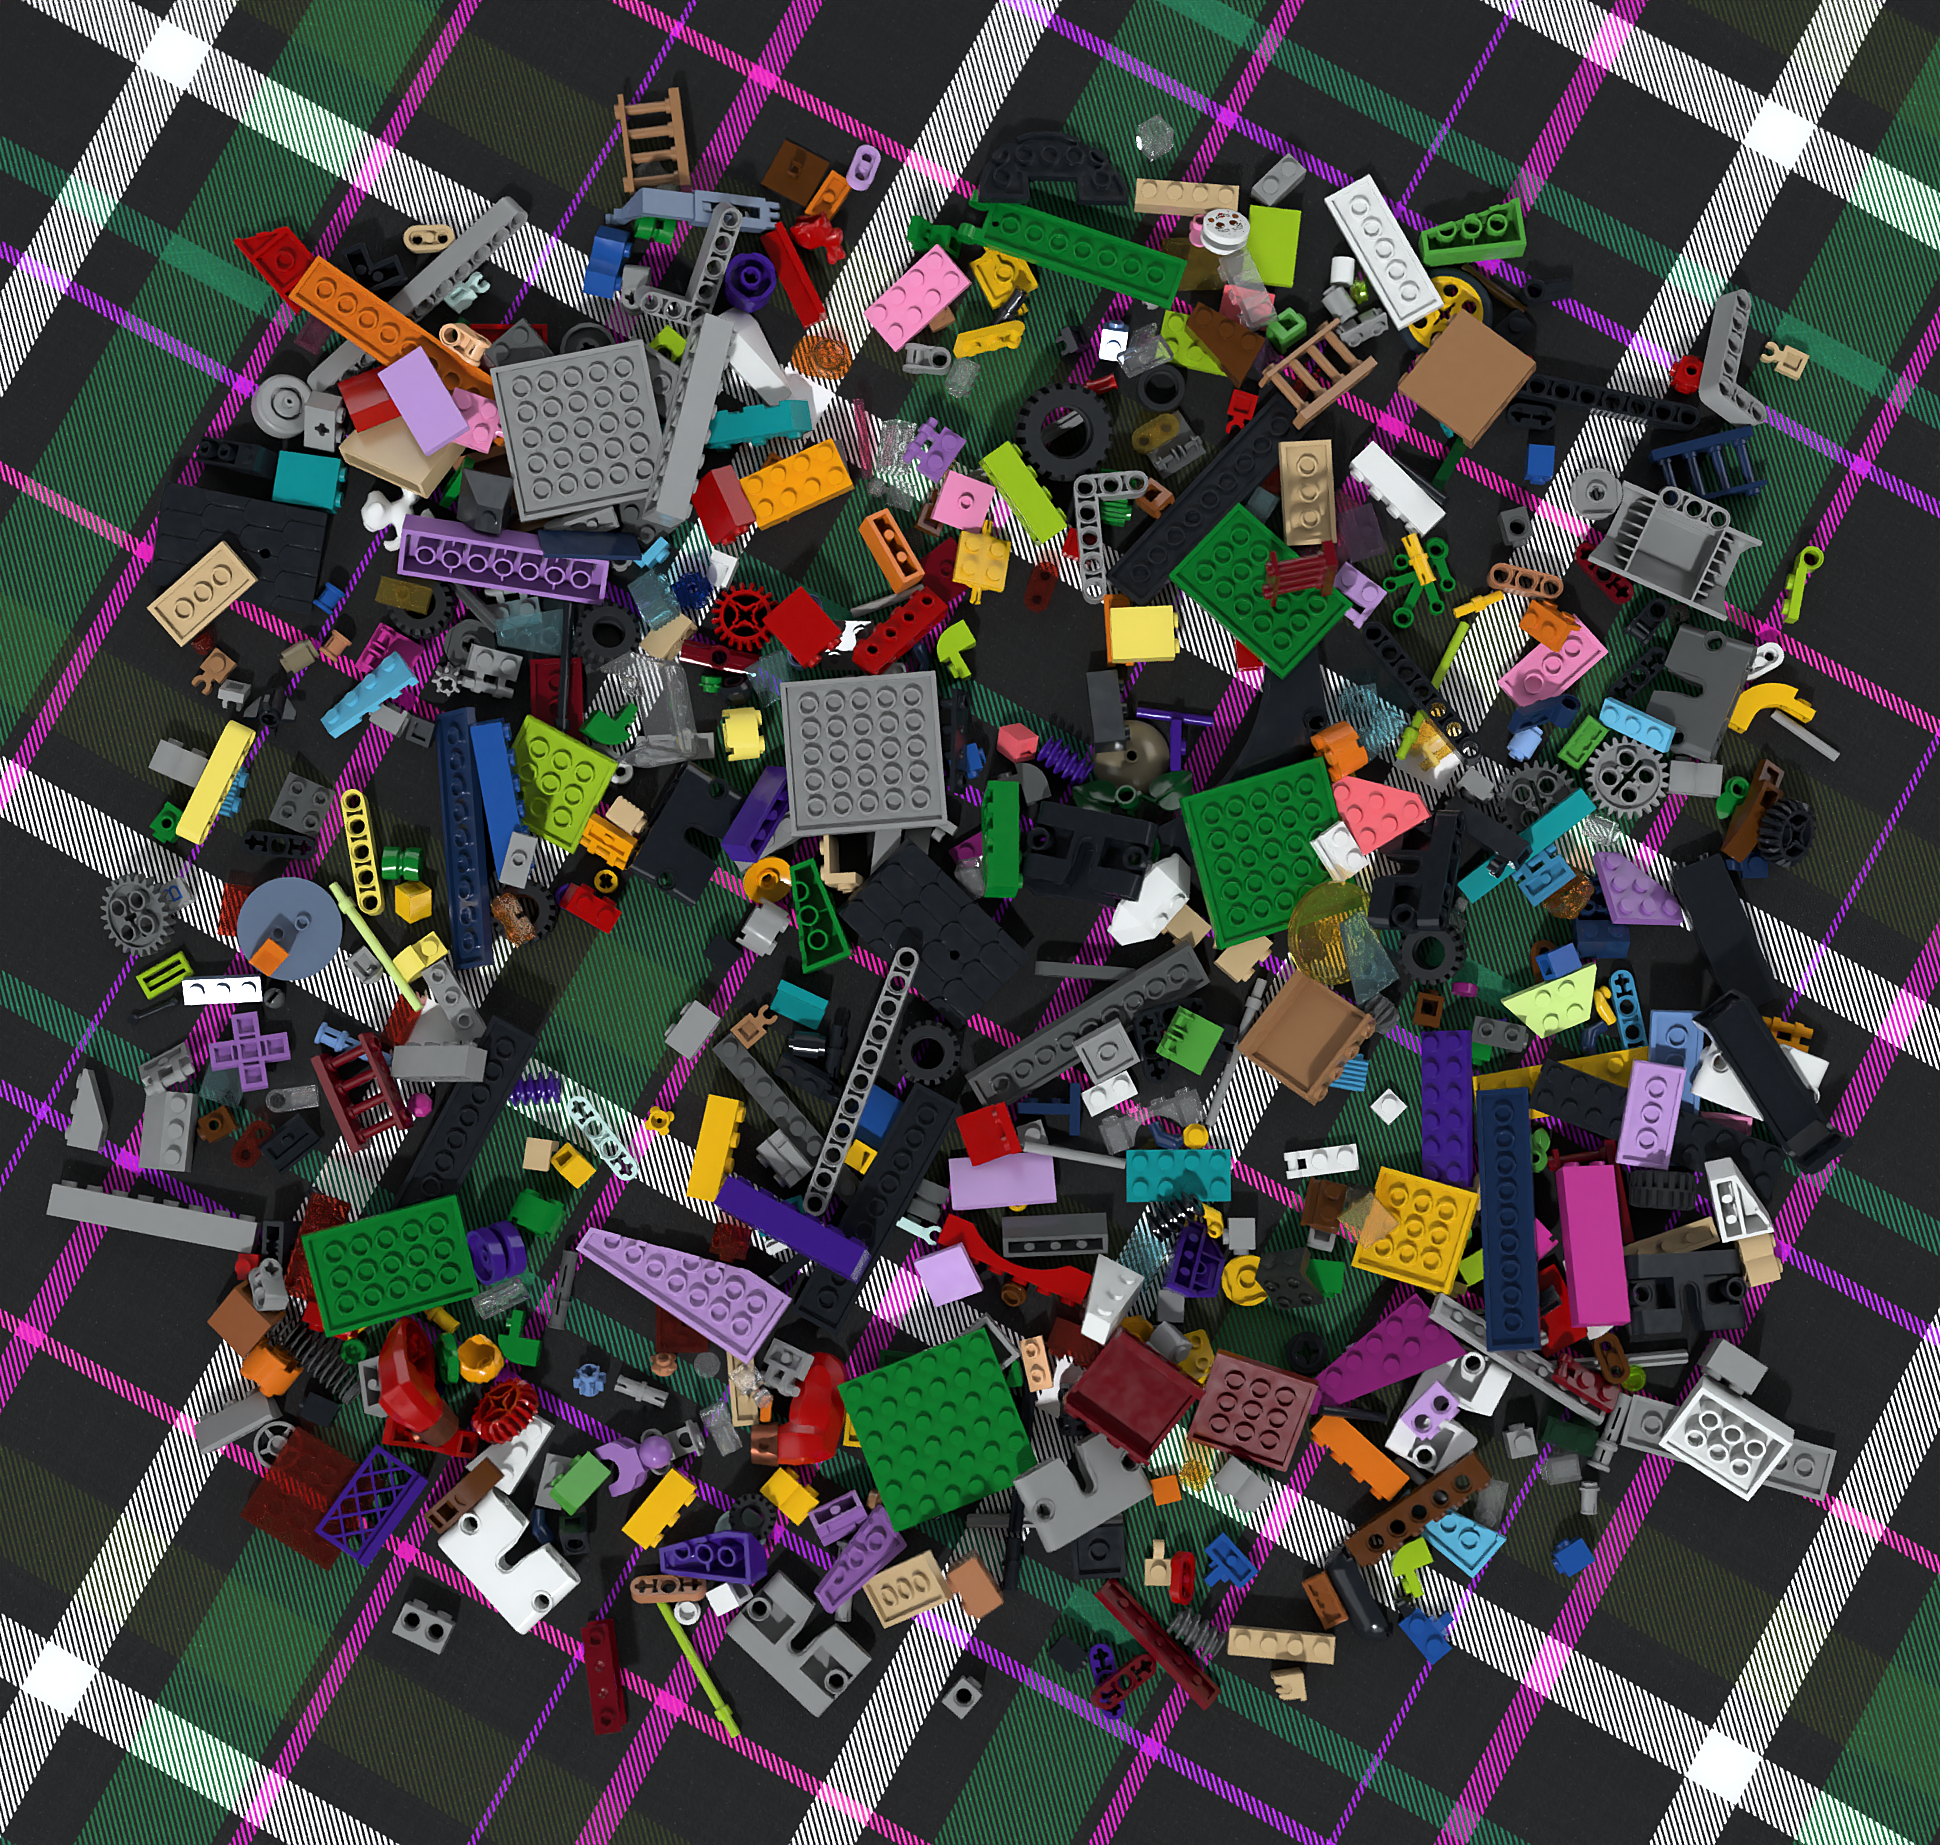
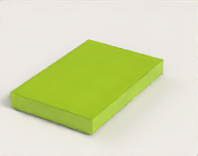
(1274, 243)

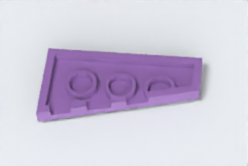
(862, 1558)

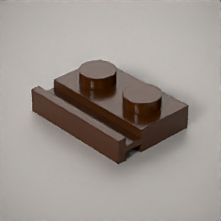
(1323, 1204)

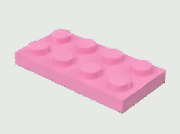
(917, 298)
(1550, 673)

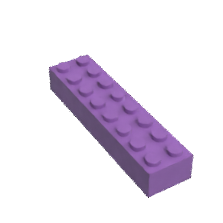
(502, 562)

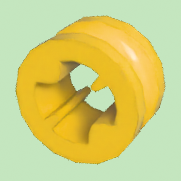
(598, 882)

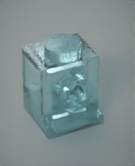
(1369, 703)

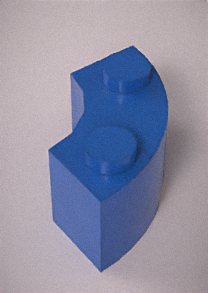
(607, 262)

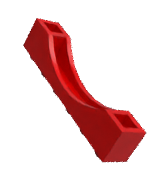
(1063, 1281)

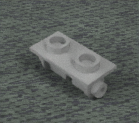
(1372, 324)

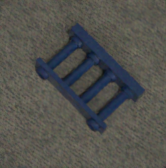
(1713, 445)

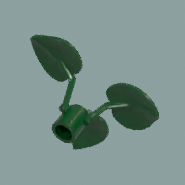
(1165, 789)

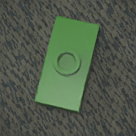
(1582, 743)

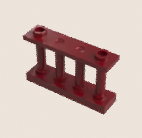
(1301, 573)
(337, 1092)
(1605, 1153)
(604, 1676)

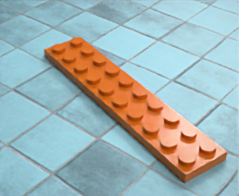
(381, 328)

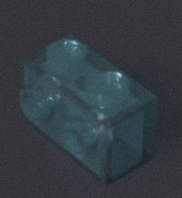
(1381, 732)

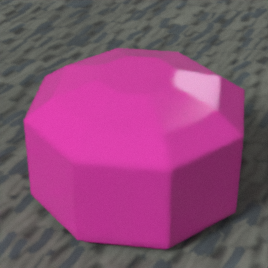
(420, 1104)

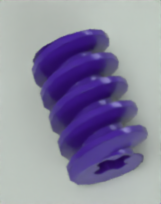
(1065, 762)
(537, 1089)

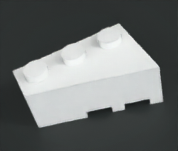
(1735, 1204)
(516, 1456)

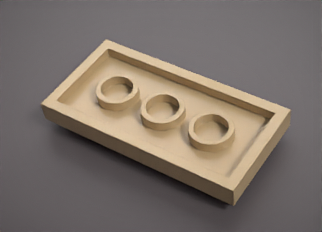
(1307, 492)
(202, 593)
(907, 1589)

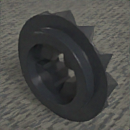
(1315, 1360)

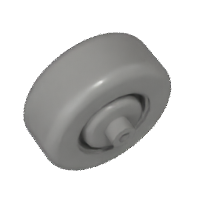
(280, 405)

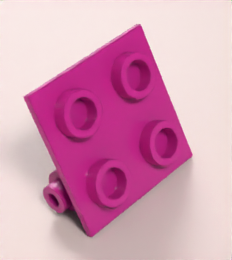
(383, 644)

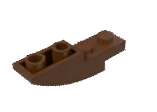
(1747, 817)
(463, 1495)

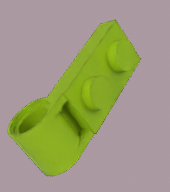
(1796, 581)

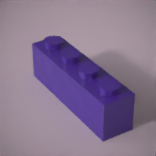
(758, 816)

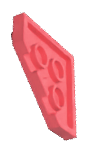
(1376, 811)

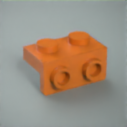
(1548, 624)

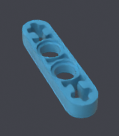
(1624, 1020)

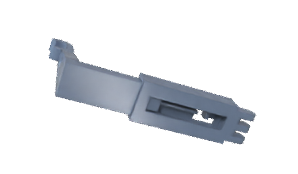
(696, 208)

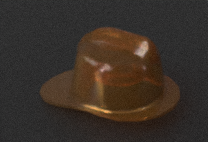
(822, 357)

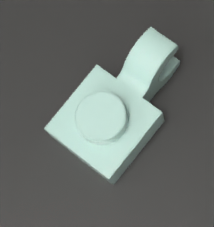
(464, 294)
(913, 1226)

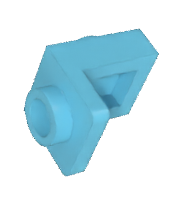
(656, 553)

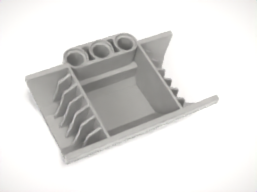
(1672, 549)

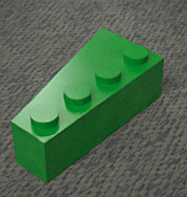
(1001, 839)
(819, 925)

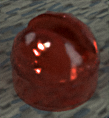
(202, 643)

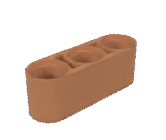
(1536, 578)

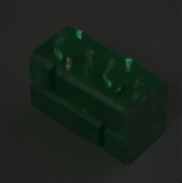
(1568, 1436)

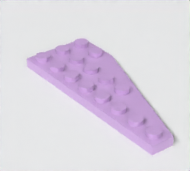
(709, 1296)

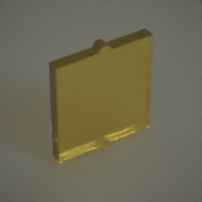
(1368, 1220)

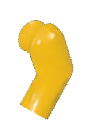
(1602, 1007)
(1214, 1221)

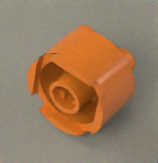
(1339, 750)
(270, 1368)

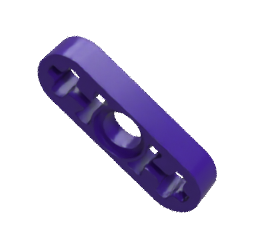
(1109, 1659)

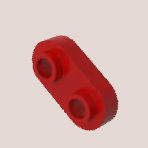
(1182, 1577)

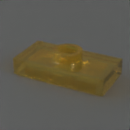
(404, 595)

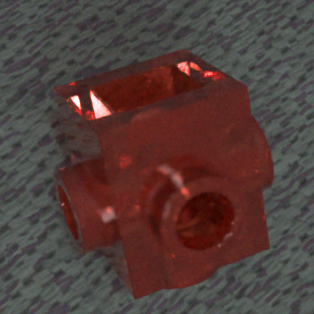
(730, 1241)

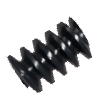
(1175, 1216)

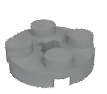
(1606, 504)

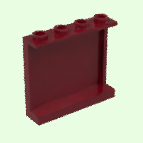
(1132, 1395)

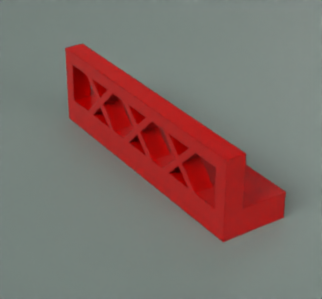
(793, 276)

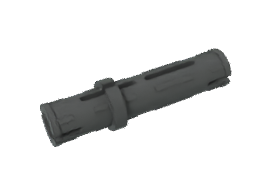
(563, 1290)

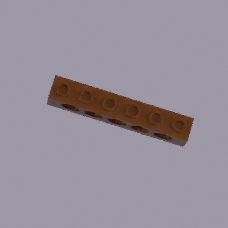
(1359, 1539)

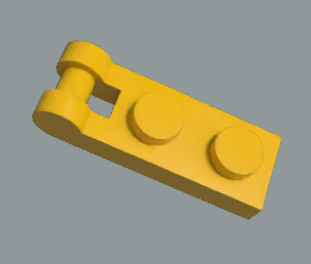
(989, 339)

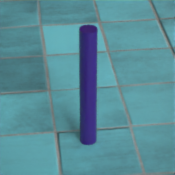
(1172, 715)

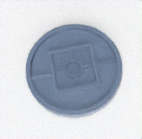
(297, 918)

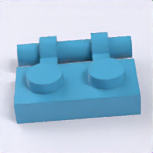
(1547, 878)

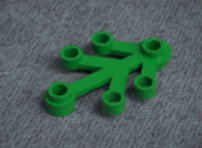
(1439, 561)

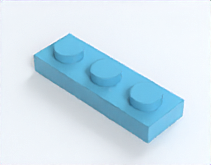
(1636, 724)

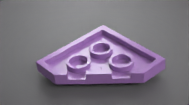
(1634, 895)

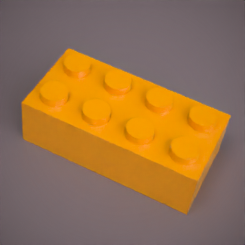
(796, 484)

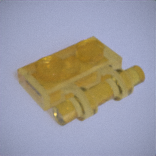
(1427, 738)

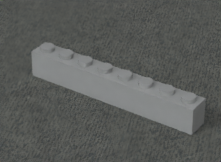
(154, 1218)

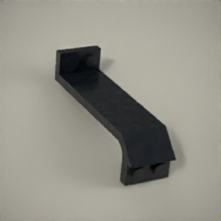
(1771, 1082)

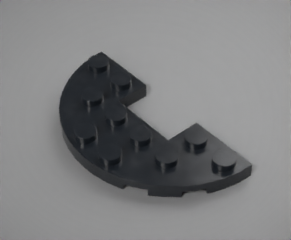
(1053, 159)

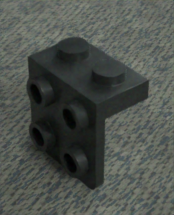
(1285, 1280)

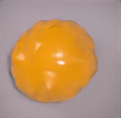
(479, 1359)

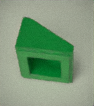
(1014, 1377)

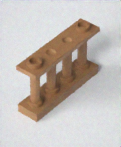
(674, 129)
(1322, 397)

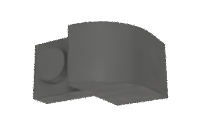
(1032, 782)

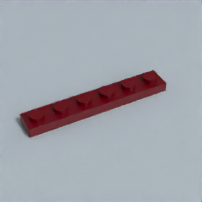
(1158, 1643)

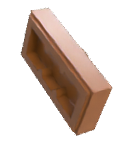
(1325, 1599)

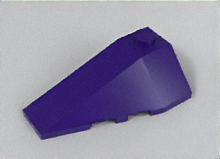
(717, 1556)

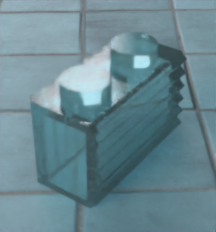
(654, 599)

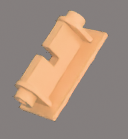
(1036, 1363)

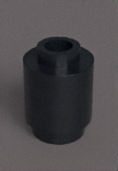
(807, 1044)

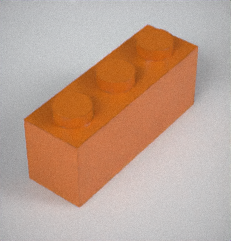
(891, 551)

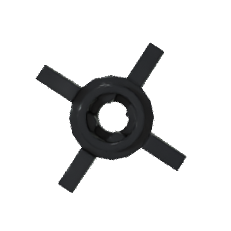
(271, 709)

